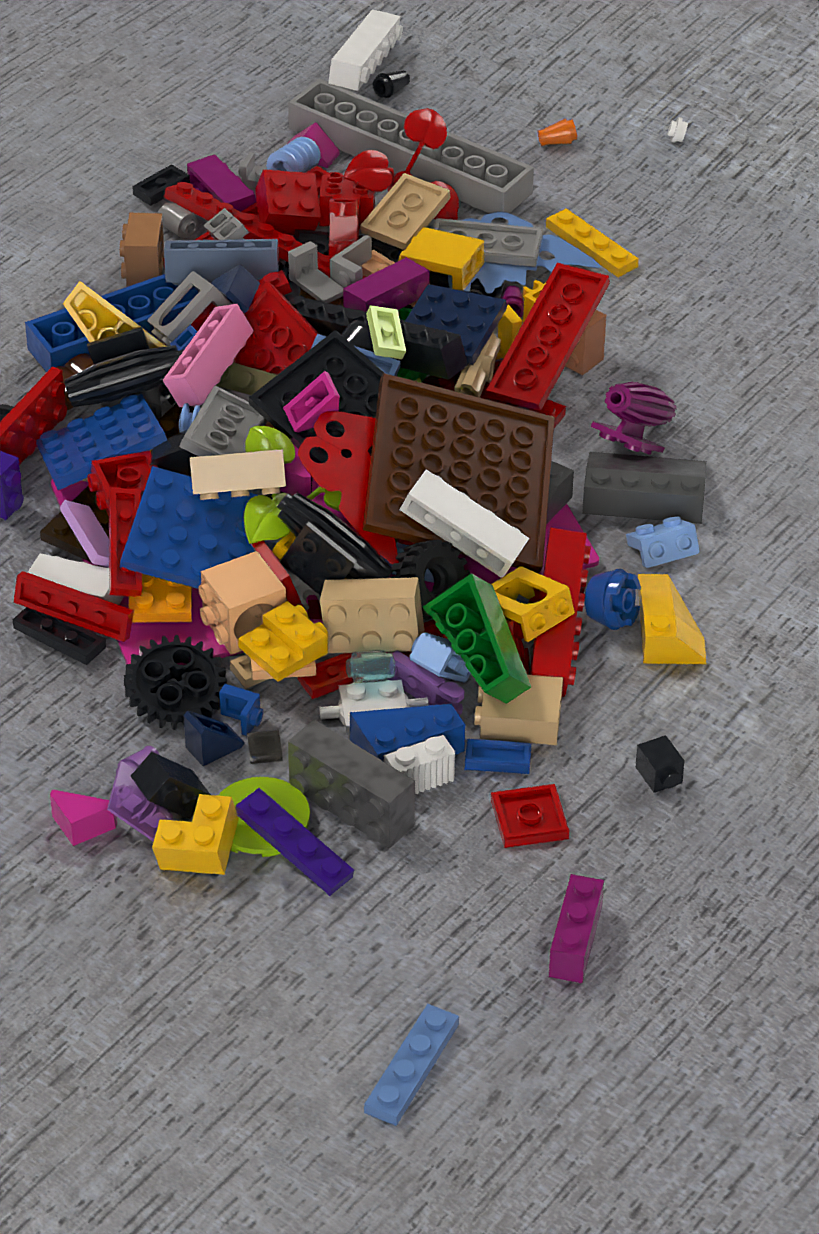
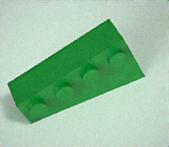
(480, 634)

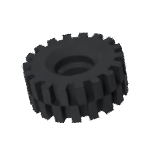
(439, 559)

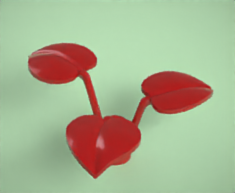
(371, 167)

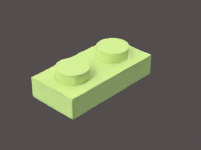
(386, 332)

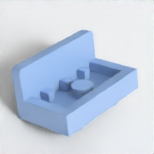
(664, 542)

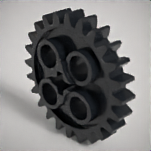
(174, 681)

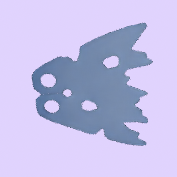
(494, 274)

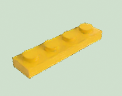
(592, 242)

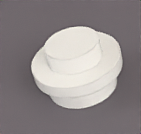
(677, 130)

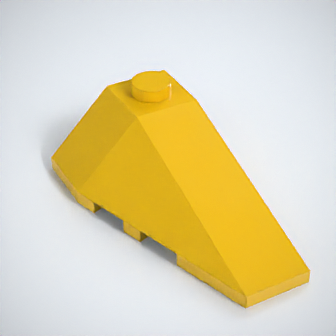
(100, 318)
(666, 624)

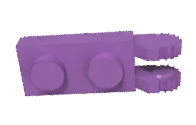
(423, 683)

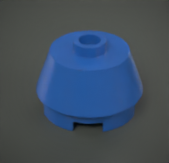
(612, 598)

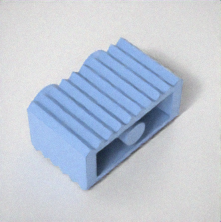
(439, 657)

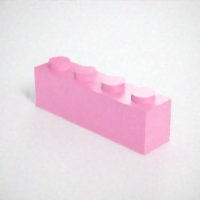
(208, 355)

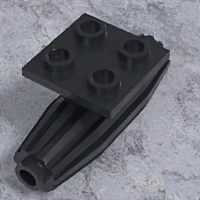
(120, 369)
(326, 546)

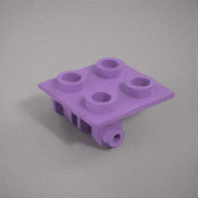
(132, 806)

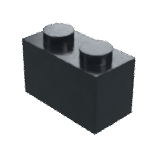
(169, 784)

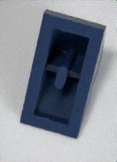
(238, 287)
(209, 738)

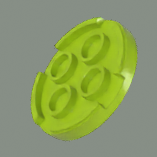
(281, 792)

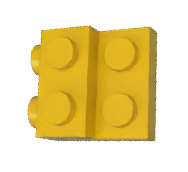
(285, 641)

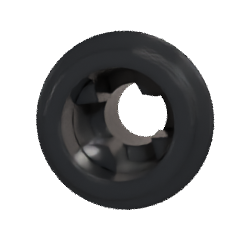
(389, 83)

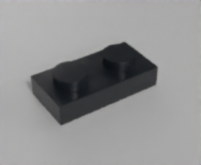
(153, 188)

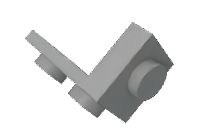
(346, 265)
(305, 274)

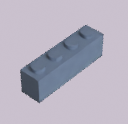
(217, 257)

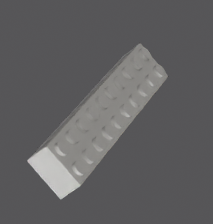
(360, 124)

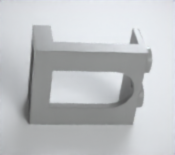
(207, 294)

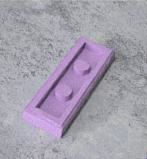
(87, 531)

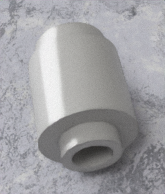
(178, 220)

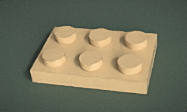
(405, 211)

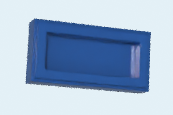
(498, 756)

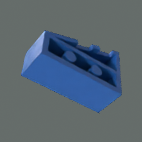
(391, 729)

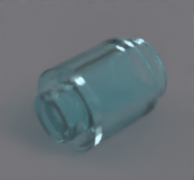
(370, 666)

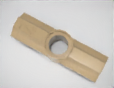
(475, 376)

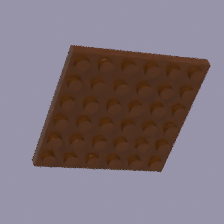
(472, 443)

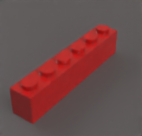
(556, 647)

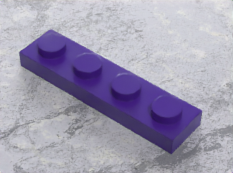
(294, 841)

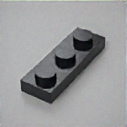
(60, 635)

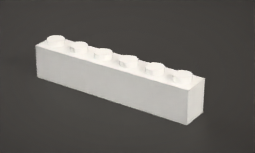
(365, 50)

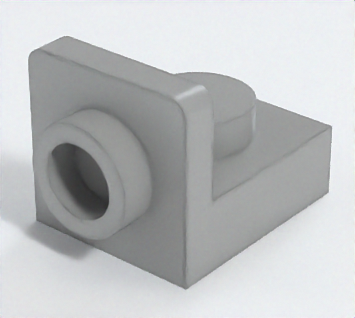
(249, 171)

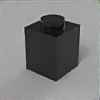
(659, 764)

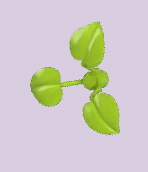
(261, 512)

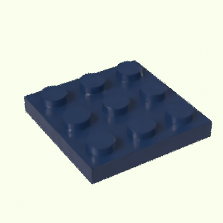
(460, 313)

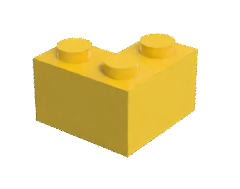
(198, 844)

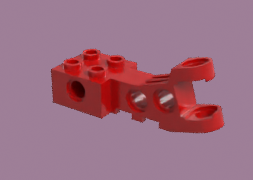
(344, 209)

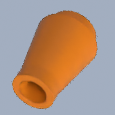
(558, 133)

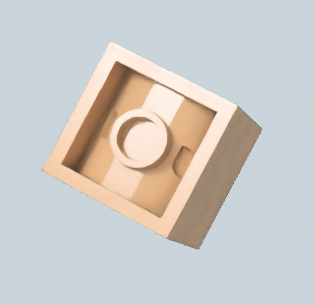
(238, 596)

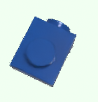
(242, 706)

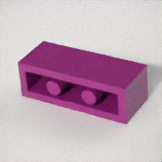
(217, 179)
(389, 287)
(576, 928)

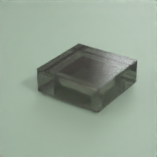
(264, 747)

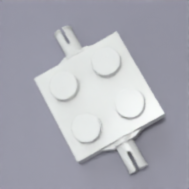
(367, 698)

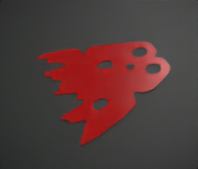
(347, 474)

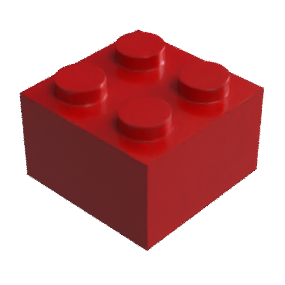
(288, 200)

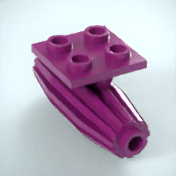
(637, 407)

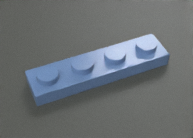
(411, 1064)

